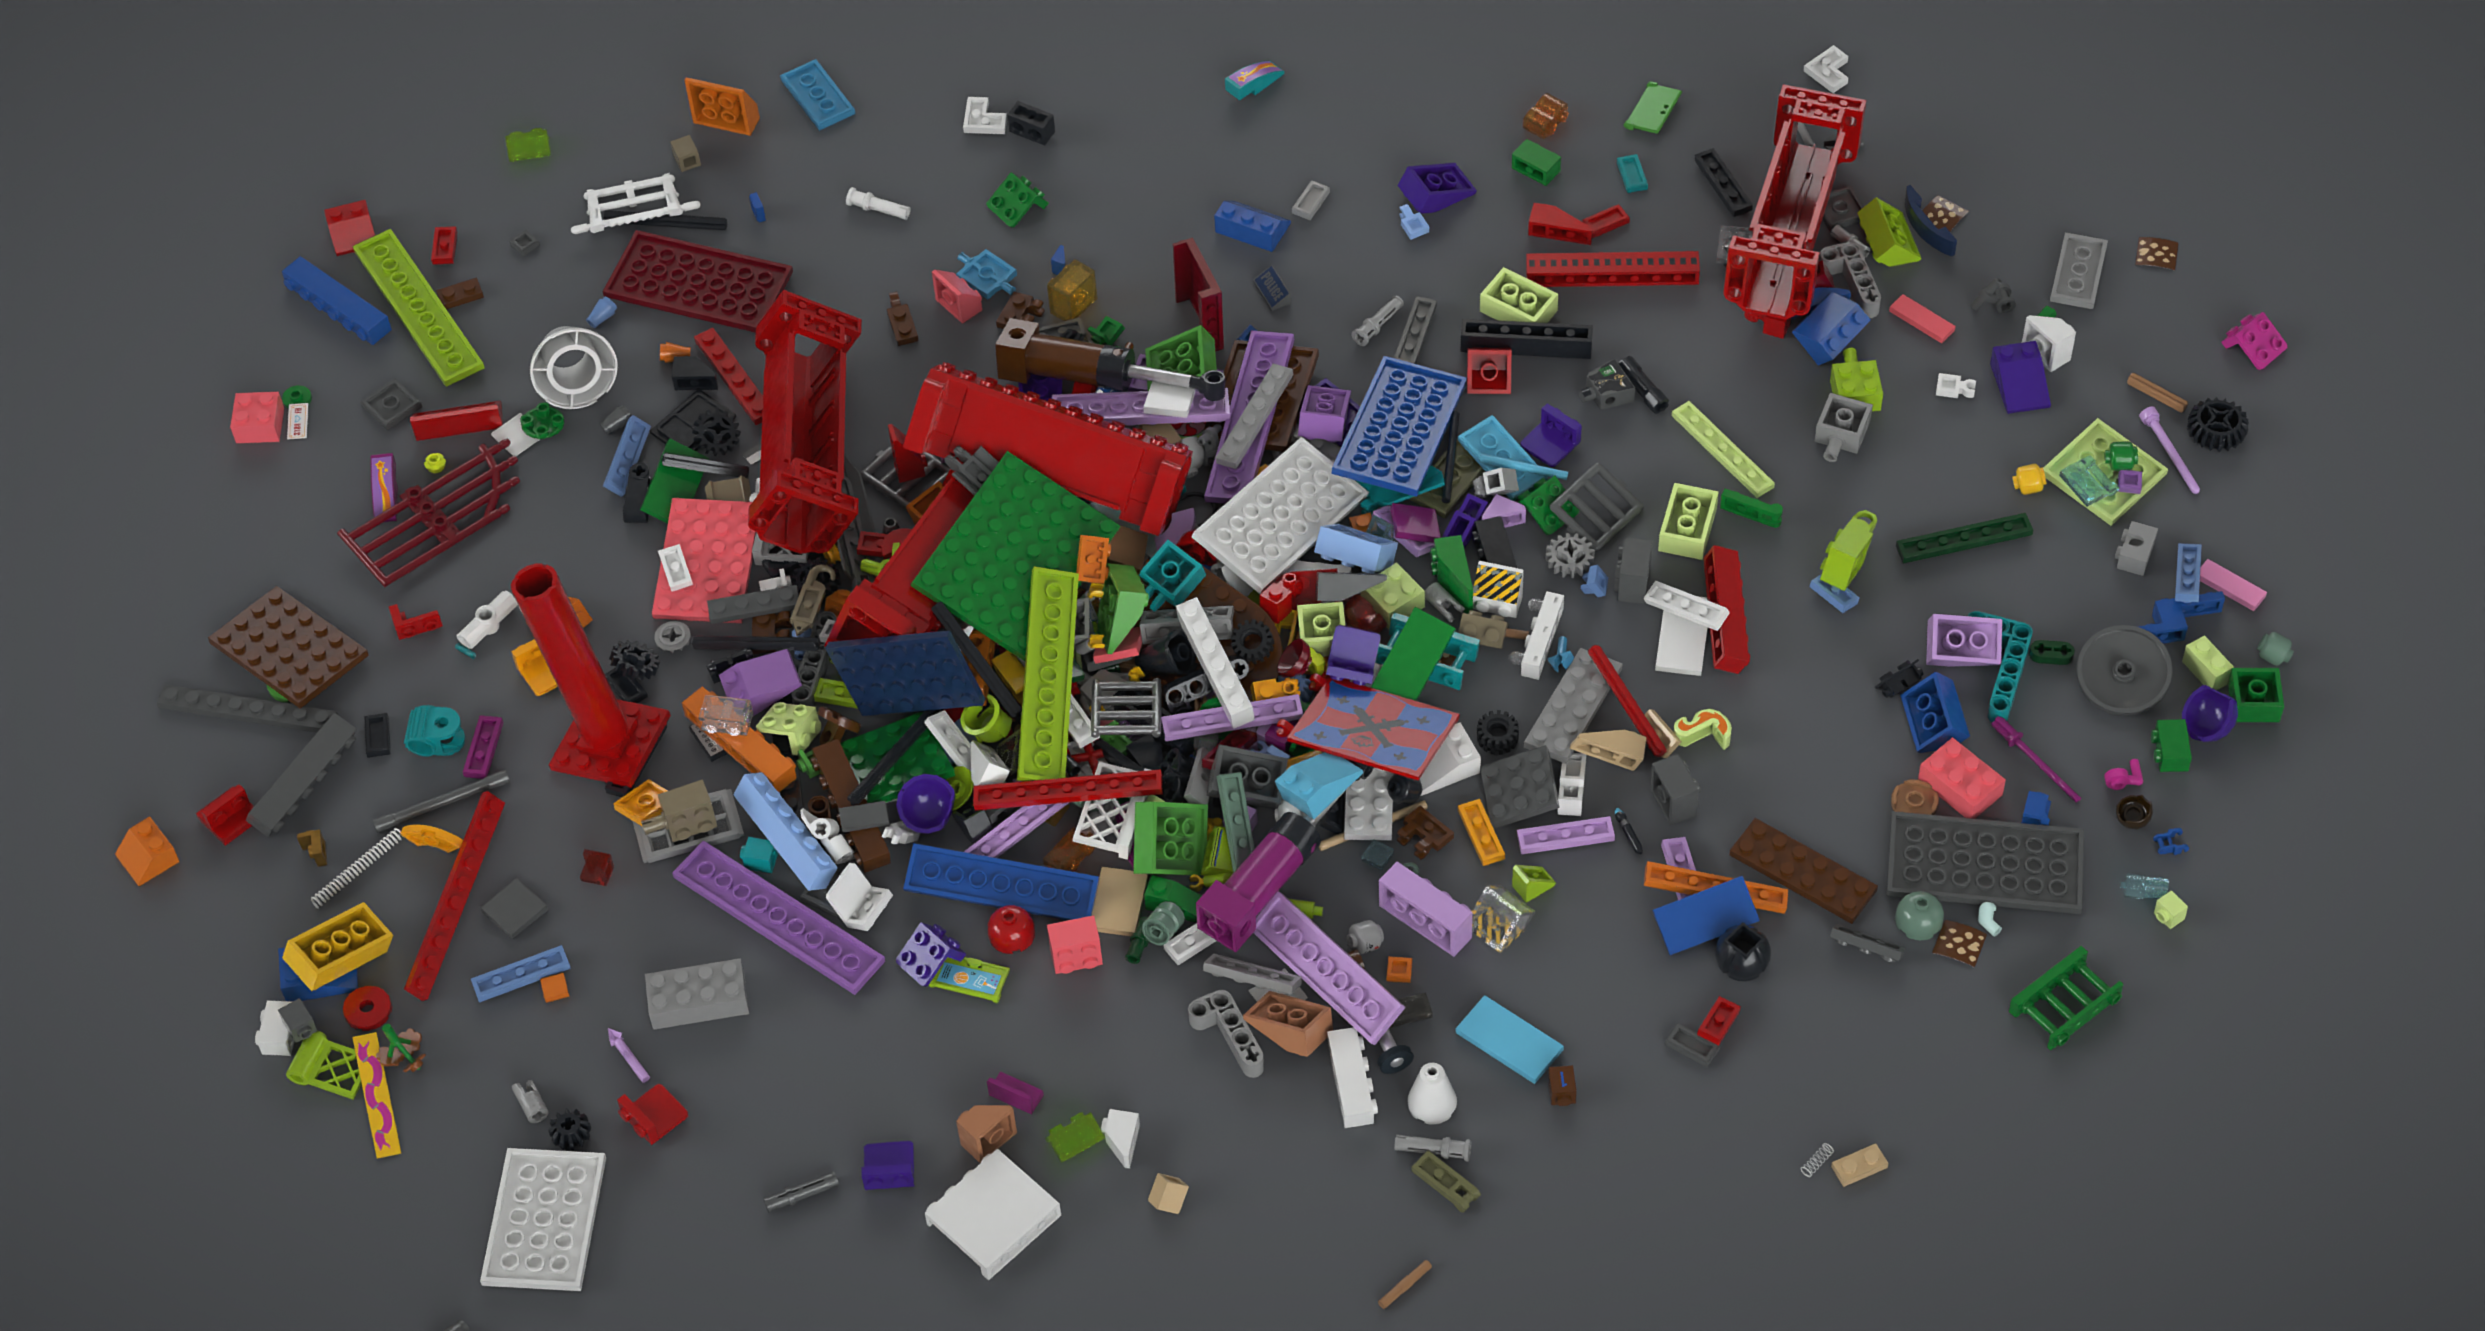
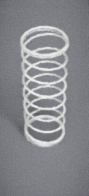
(1829, 1151)

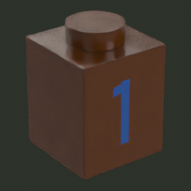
(1562, 1085)

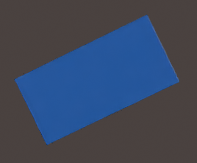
(1705, 915)

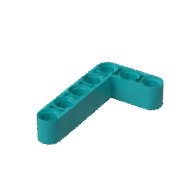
(2016, 641)

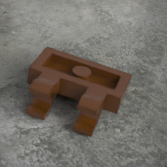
(1018, 307)
(766, 627)
(1428, 828)

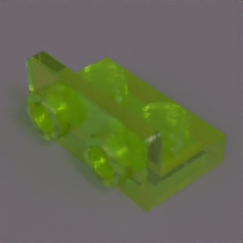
(528, 144)
(1075, 1137)

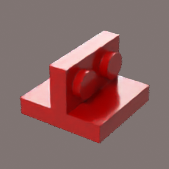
(227, 814)

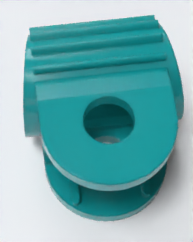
(430, 725)

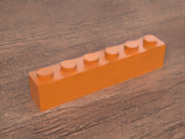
(750, 751)

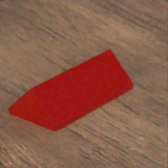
(457, 420)

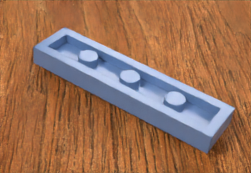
(626, 455)
(2188, 573)
(520, 973)

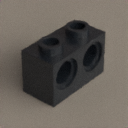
(1031, 123)

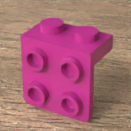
(2257, 339)

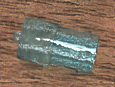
(2144, 887)

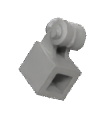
(1497, 481)

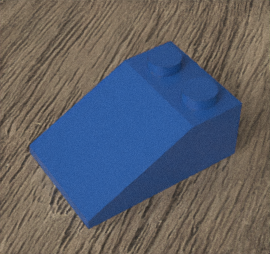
(295, 988)

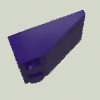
(1435, 186)
(2020, 376)

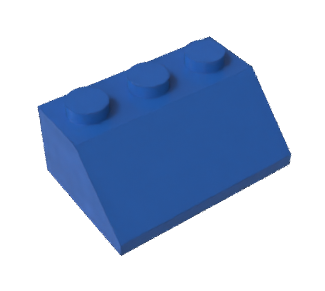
(1250, 225)
(1830, 327)
(1934, 713)

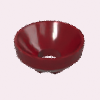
(1294, 659)

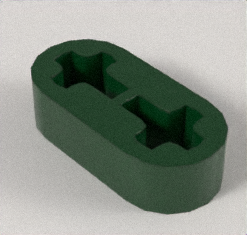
(2052, 652)

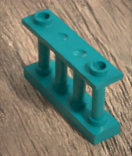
(1460, 645)

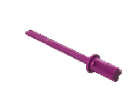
(2014, 738)

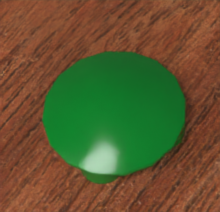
(542, 421)

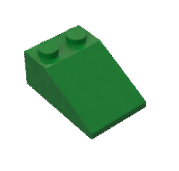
(1452, 569)

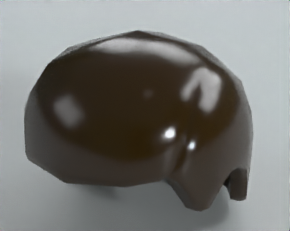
(2134, 811)

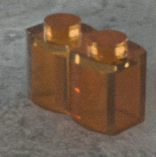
(1545, 116)

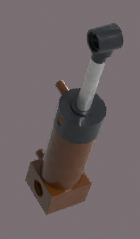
(1027, 352)

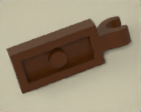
(901, 321)

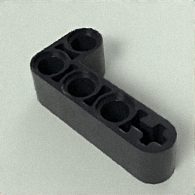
(1185, 695)

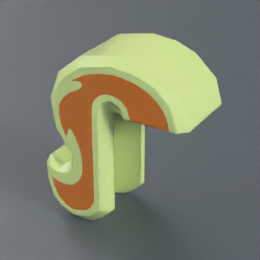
(1703, 724)

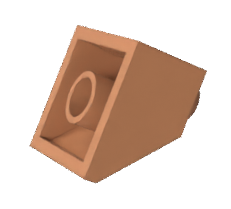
(986, 1129)

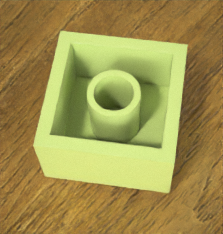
(1396, 594)
(1318, 624)

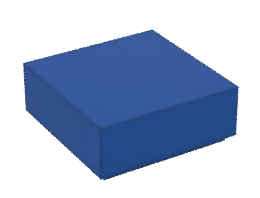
(757, 207)

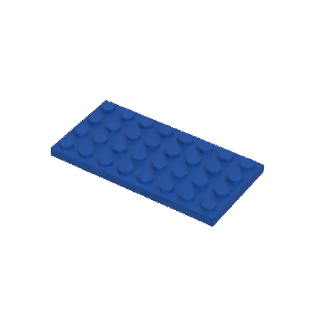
(1399, 426)

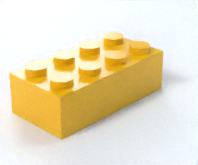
(337, 946)

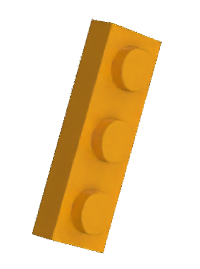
(1481, 832)

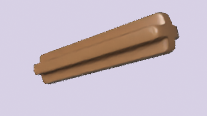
(2157, 392)

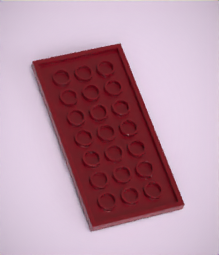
(697, 281)

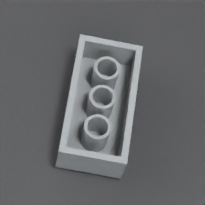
(696, 994)

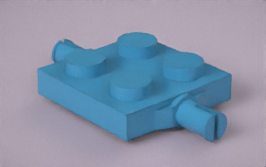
(987, 273)

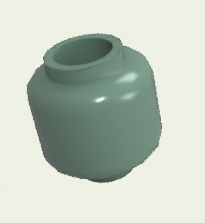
(2275, 648)

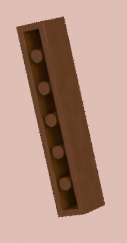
(840, 781)

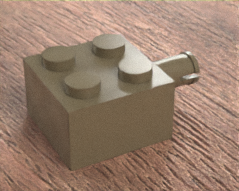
(684, 812)

